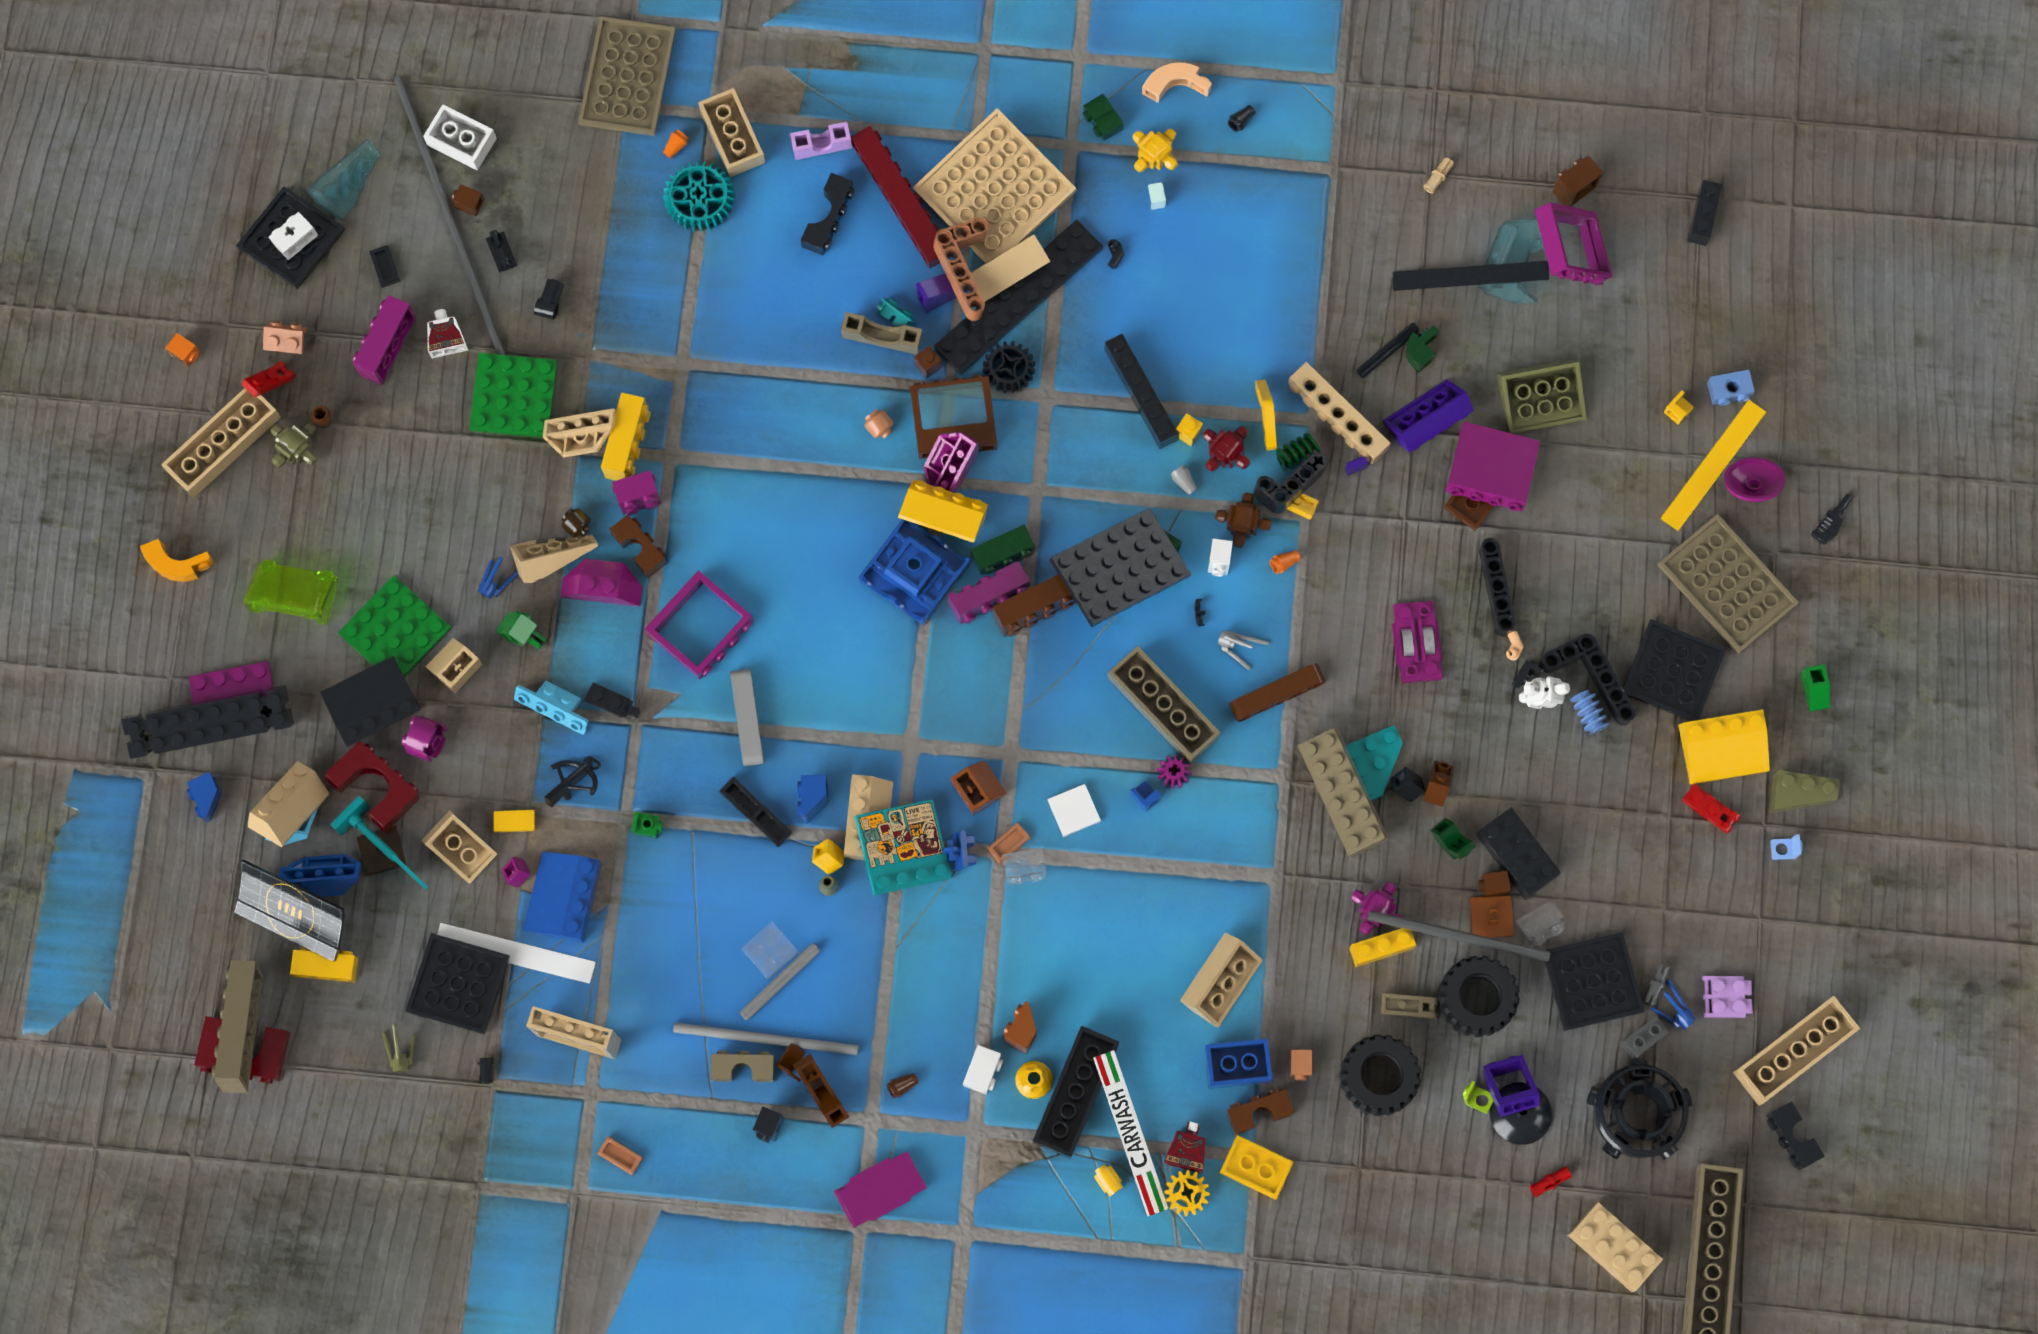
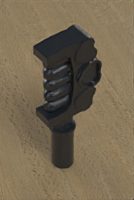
(1831, 523)

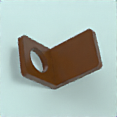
(790, 1057)

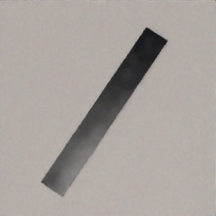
(1470, 275)

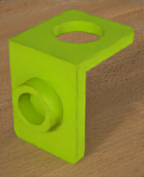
(1470, 1095)

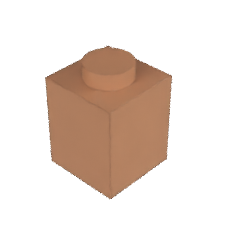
(1301, 1064)

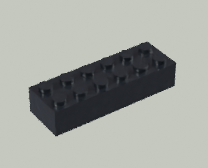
(1074, 1094)

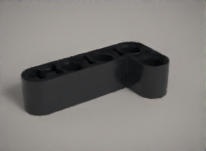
(1295, 481)

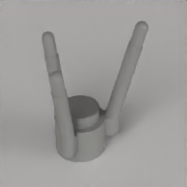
(1229, 640)

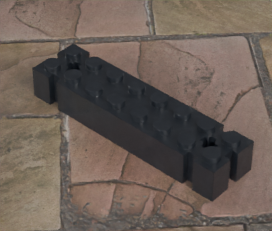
(207, 721)

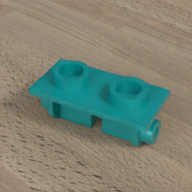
(891, 308)

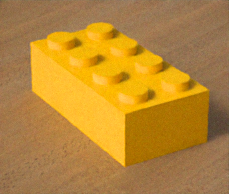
(625, 437)

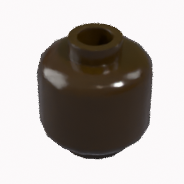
(576, 522)

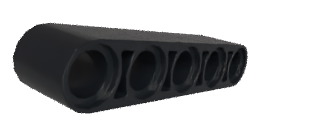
(1498, 577)

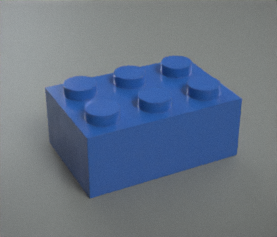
(1238, 1063)

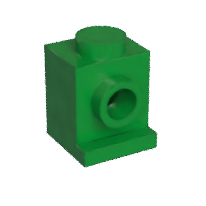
(650, 832)

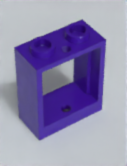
(1515, 1102)

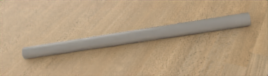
(765, 1038)

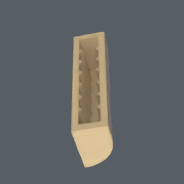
(1009, 267)

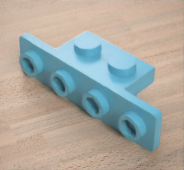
(553, 703)

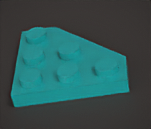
(1375, 759)

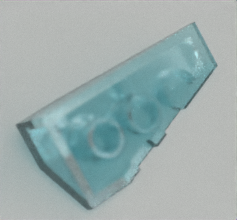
(341, 184)

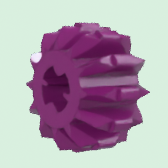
(1180, 776)

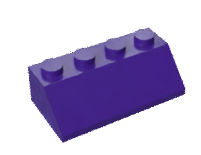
(1428, 415)

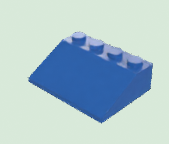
(563, 896)

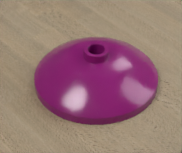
(1754, 479)

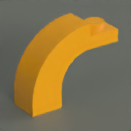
(172, 569)

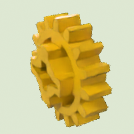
(1200, 1188)

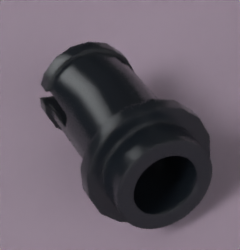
(485, 1070)

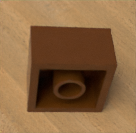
(1577, 181)

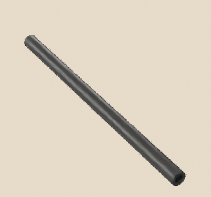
(1458, 935)

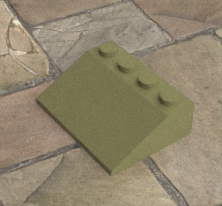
(1542, 395)

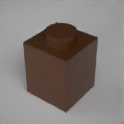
(467, 200)
(927, 362)
(1494, 884)

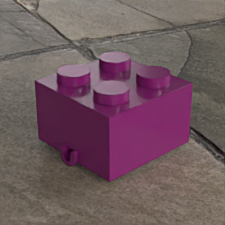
(636, 493)

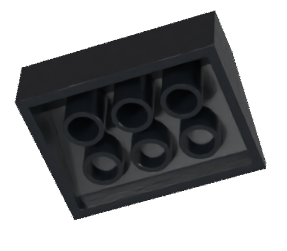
(370, 701)

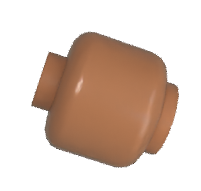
(878, 424)

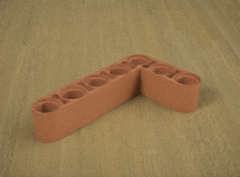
(959, 266)

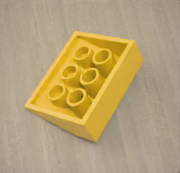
(1725, 746)

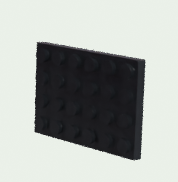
(1120, 567)

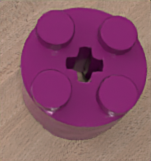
(424, 738)

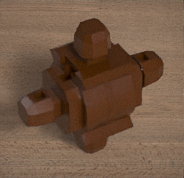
(1243, 520)

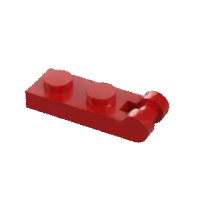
(268, 379)
(1710, 808)

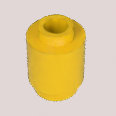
(1108, 1179)

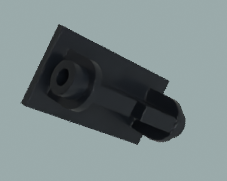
(501, 251)

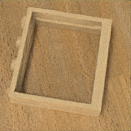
(573, 1032)

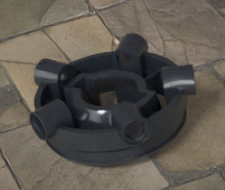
(1665, 1102)

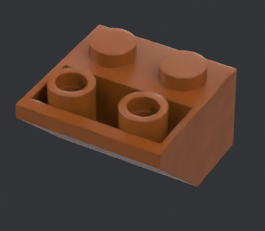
(977, 787)
(1022, 1031)

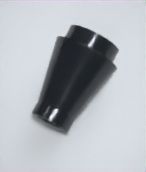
(1240, 119)

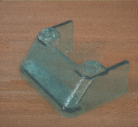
(1513, 245)

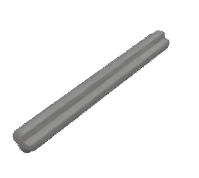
(779, 982)

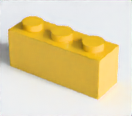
(1382, 946)
(314, 966)

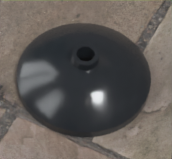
(1519, 1128)

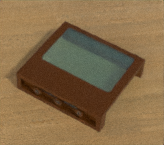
(953, 407)

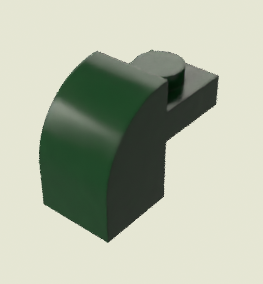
(1418, 352)
(1452, 840)

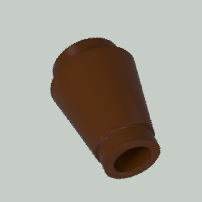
(321, 416)
(899, 1086)

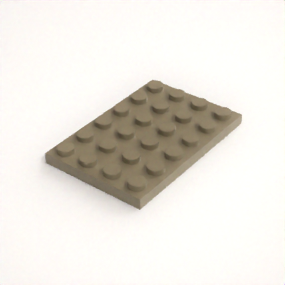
(627, 76)
(1727, 584)

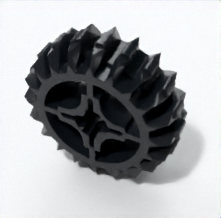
(1022, 358)

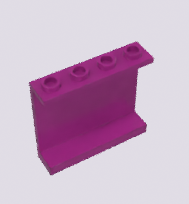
(1493, 466)

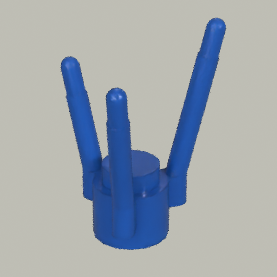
(487, 586)
(1684, 1016)

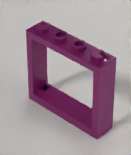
(1548, 219)
(674, 606)

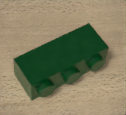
(1002, 550)

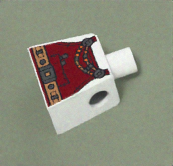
(444, 335)

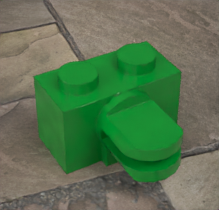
(518, 628)

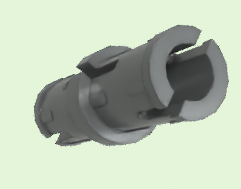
(1657, 985)

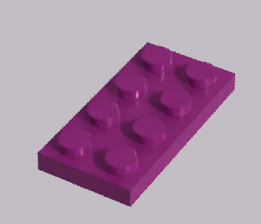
(231, 682)

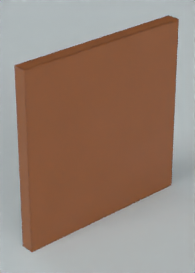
(1492, 916)

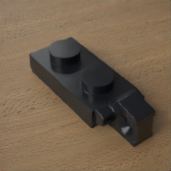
(611, 701)

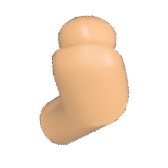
(1516, 646)

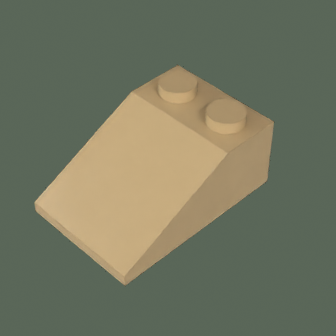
(459, 847)

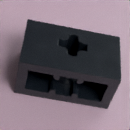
(768, 1124)

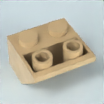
(454, 665)

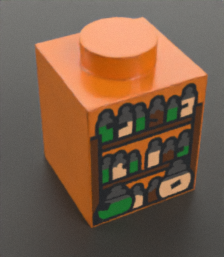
(183, 350)

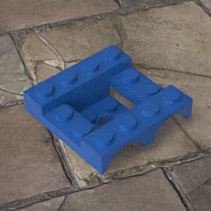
(899, 584)

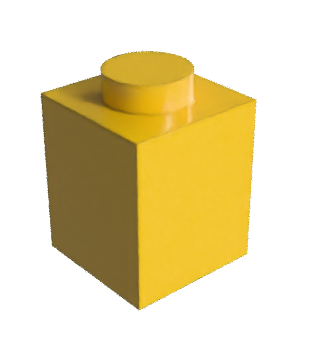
(1189, 429)

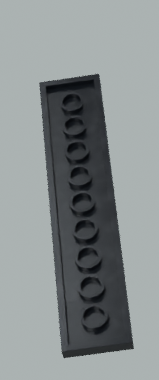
(1005, 310)

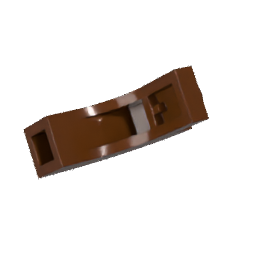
(821, 1091)

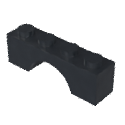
(818, 235)

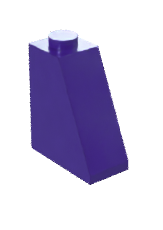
(935, 292)

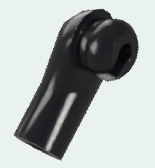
(1117, 253)

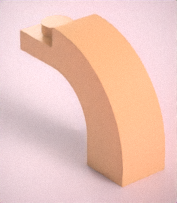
(1174, 75)

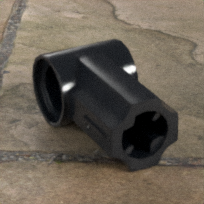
(548, 305)

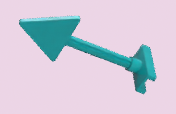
(352, 817)

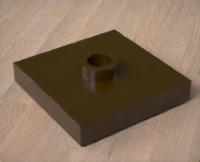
(373, 858)

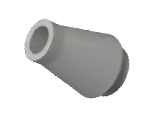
(1183, 479)

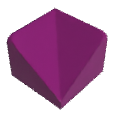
(515, 871)

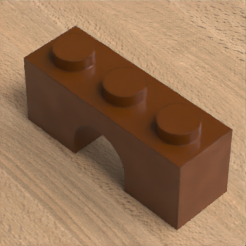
(628, 532)
(1276, 1103)

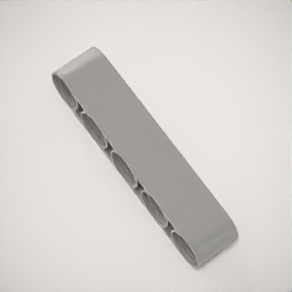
(747, 717)

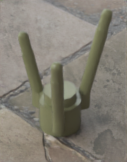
(399, 1062)

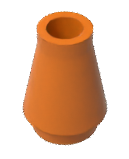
(675, 143)
(1284, 561)

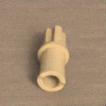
(1438, 175)

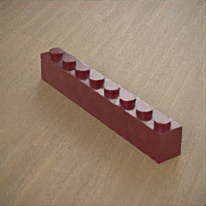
(897, 192)

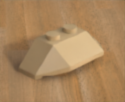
(580, 432)

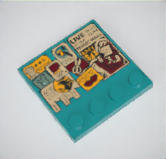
(902, 847)

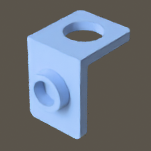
(1793, 845)

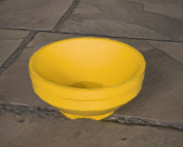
(1037, 1090)

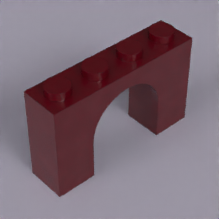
(362, 761)
(266, 1065)

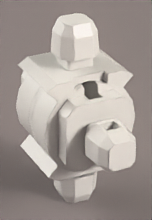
(1544, 692)

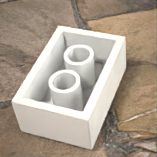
(460, 137)

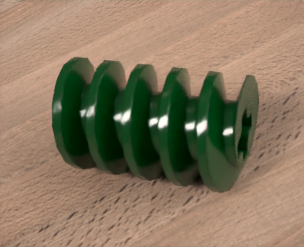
(1296, 450)

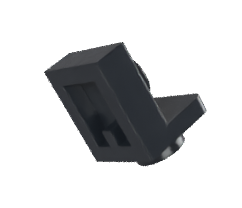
(1523, 675)

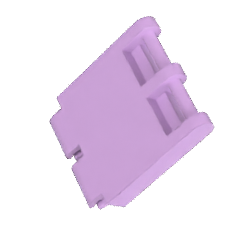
(1727, 997)

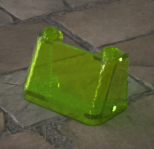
(291, 591)

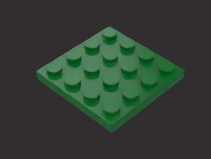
(512, 395)
(395, 626)

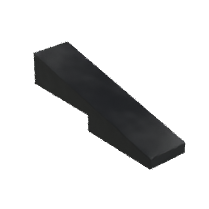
(755, 812)

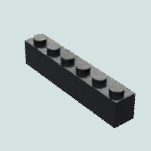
(1141, 391)

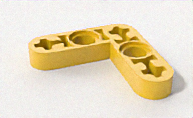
(1267, 407)

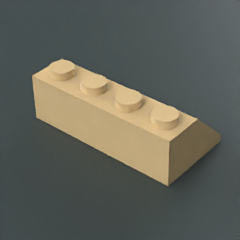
(866, 796)
(288, 804)
(1221, 979)

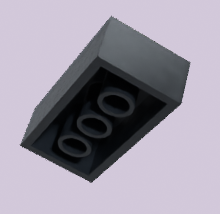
(1518, 853)

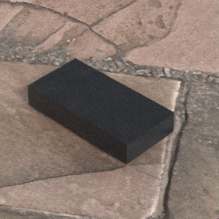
(384, 266)

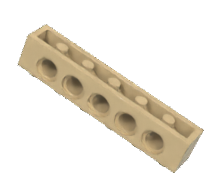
(1307, 375)

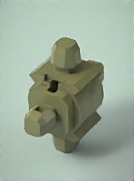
(293, 444)

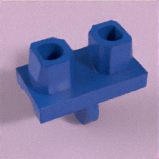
(958, 850)

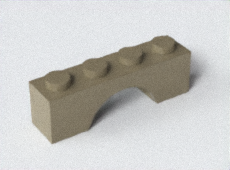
(863, 330)

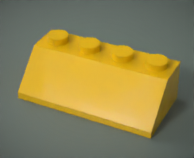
(943, 510)

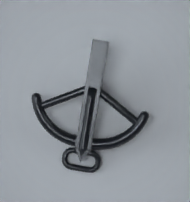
(568, 783)

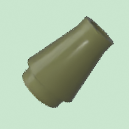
(831, 889)

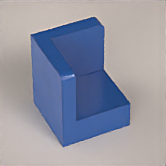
(1145, 795)

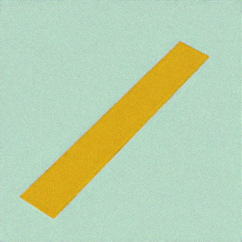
(1713, 465)

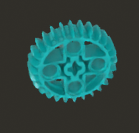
(694, 188)

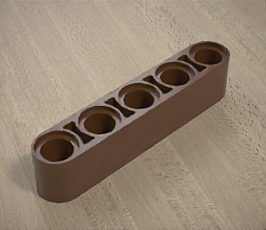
(1277, 692)

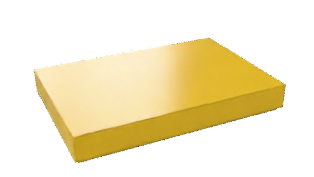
(1256, 1167)

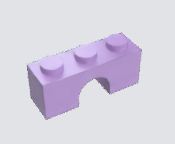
(833, 140)

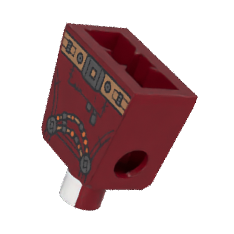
(1187, 1150)

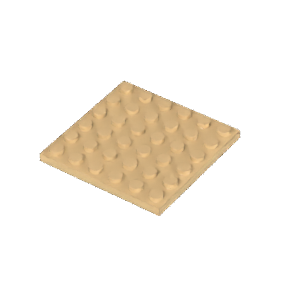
(998, 179)

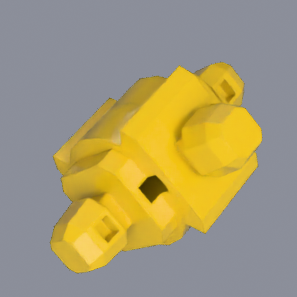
(1155, 150)

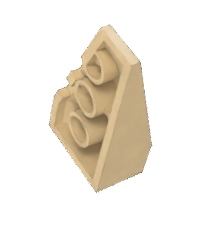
(542, 559)

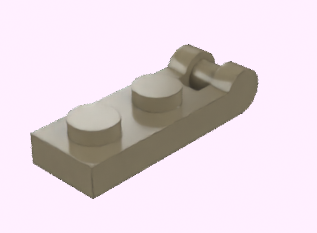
(1408, 1006)

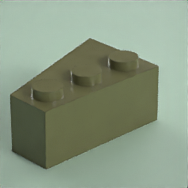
(1800, 790)

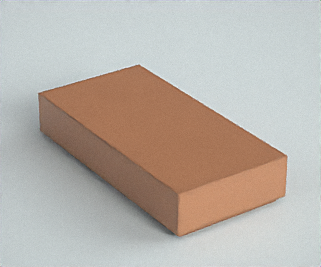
(1009, 842)
(620, 1155)

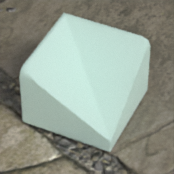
(1157, 196)

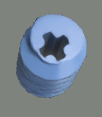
(1589, 712)

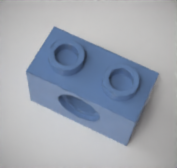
(1740, 381)

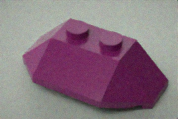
(950, 460)
(602, 583)

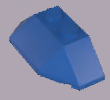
(323, 874)

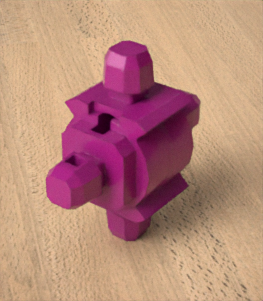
(1375, 901)

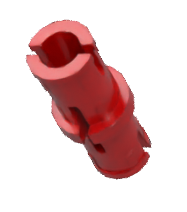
(1550, 1181)

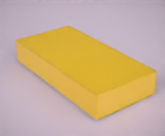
(514, 821)

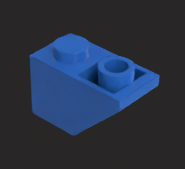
(206, 795)

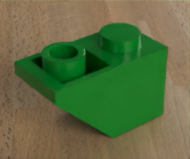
(1816, 687)

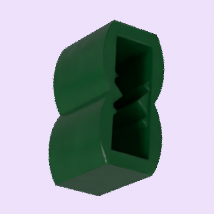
(1103, 117)

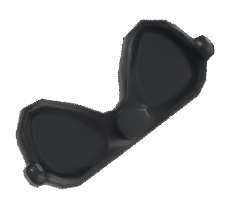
(1198, 613)

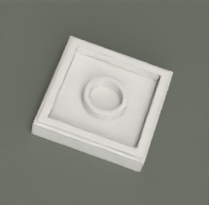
(1074, 810)

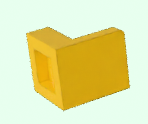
(1678, 408)
(828, 856)

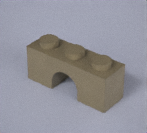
(724, 1065)

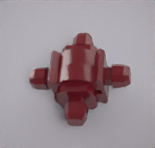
(1226, 449)

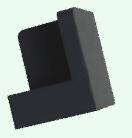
(1408, 784)

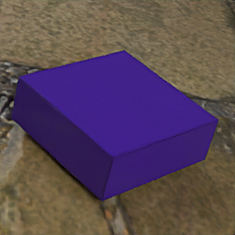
(1356, 465)

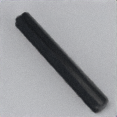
(1387, 350)

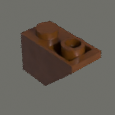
(1438, 783)

